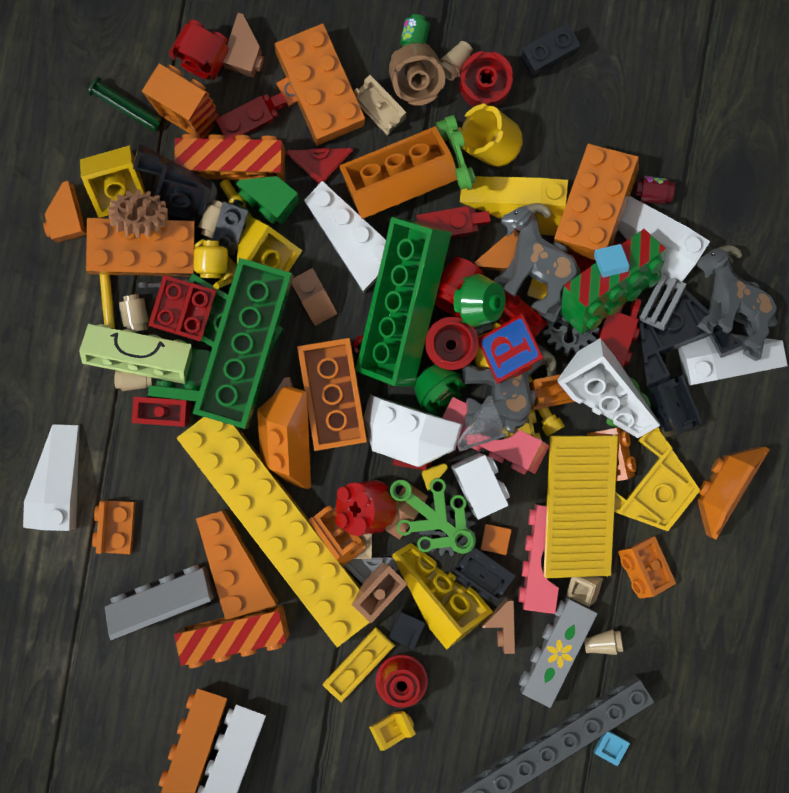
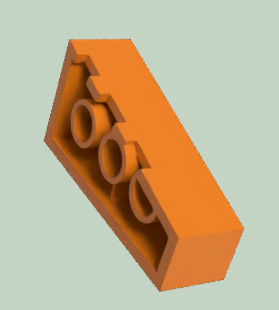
(234, 571)

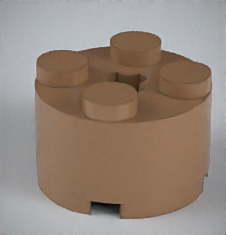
(412, 60)

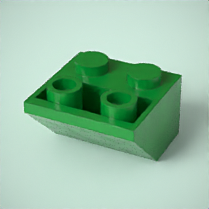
(271, 195)

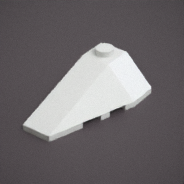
(681, 243)
(703, 363)
(603, 385)
(53, 490)

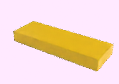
(358, 664)

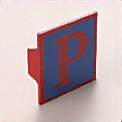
(510, 349)

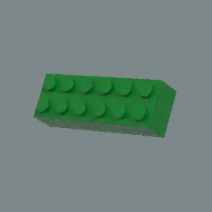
(403, 301)
(243, 343)

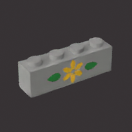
(557, 651)

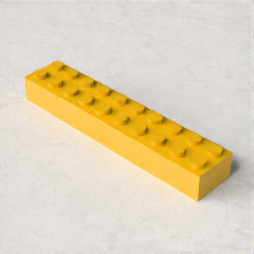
(276, 525)

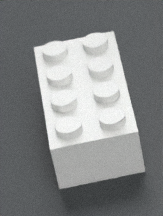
(480, 485)

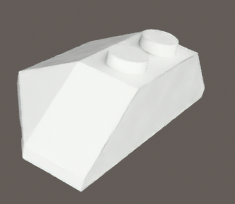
(408, 432)

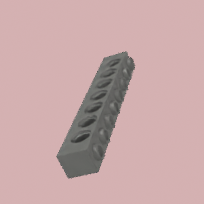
(561, 739)

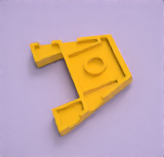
(663, 490)

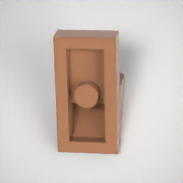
(313, 297)
(503, 617)

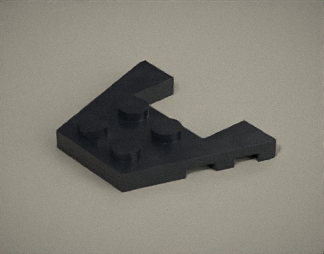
(177, 186)
(678, 332)

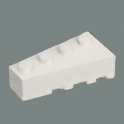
(350, 235)
(233, 751)

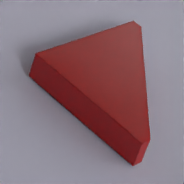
(319, 162)

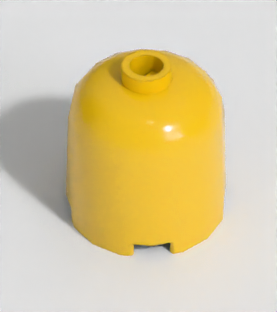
(491, 135)

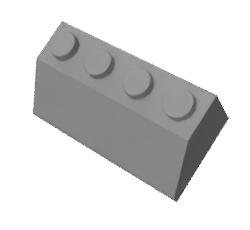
(159, 602)

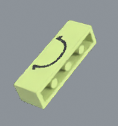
(136, 353)

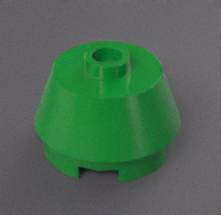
(479, 300)
(437, 387)

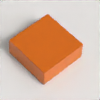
(495, 539)

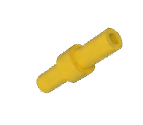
(232, 195)

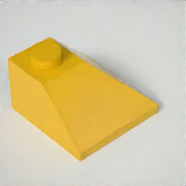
(266, 246)

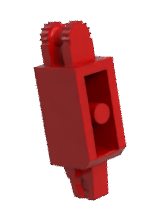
(459, 221)
(619, 331)

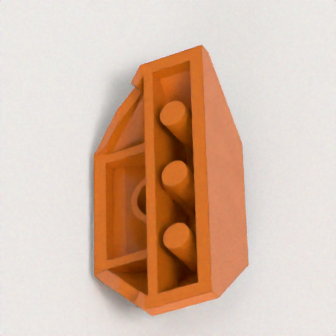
(286, 436)
(726, 487)

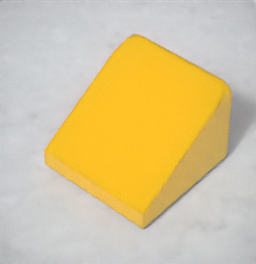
(432, 473)

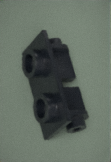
(230, 225)

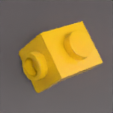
(392, 729)

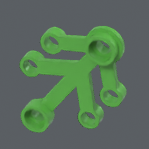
(447, 129)
(436, 519)

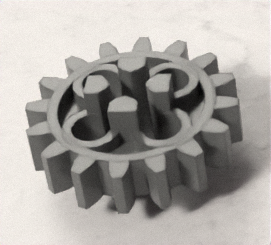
(559, 335)

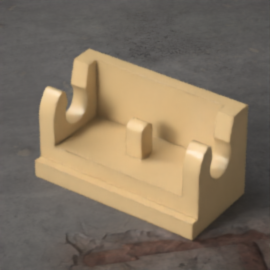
(379, 105)

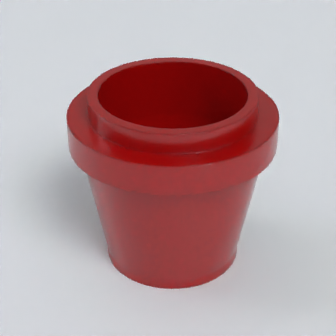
(453, 280)
(461, 333)
(397, 669)

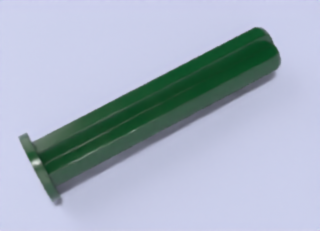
(124, 104)

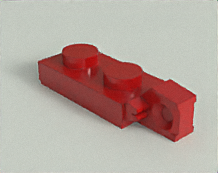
(251, 115)

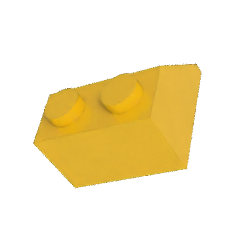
(108, 176)

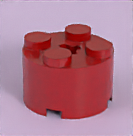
(200, 50)
(486, 66)
(364, 508)

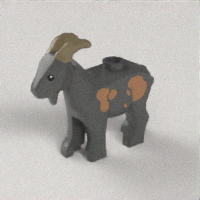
(538, 259)
(736, 301)
(511, 396)

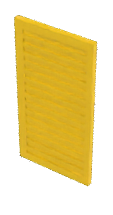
(580, 506)

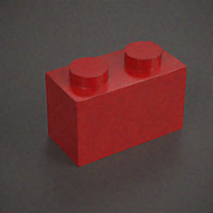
(161, 411)

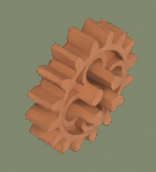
(138, 213)

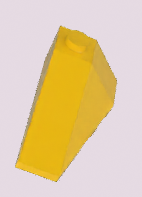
(506, 194)
(444, 603)

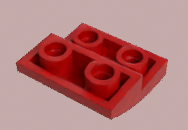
(182, 308)

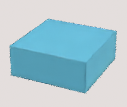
(611, 260)
(611, 747)

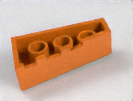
(194, 743)

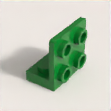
(194, 379)

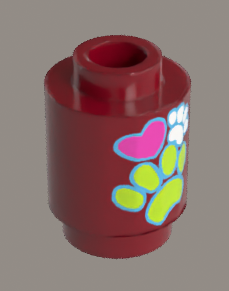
(654, 190)

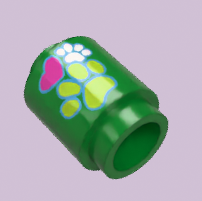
(415, 30)

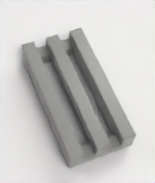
(670, 285)

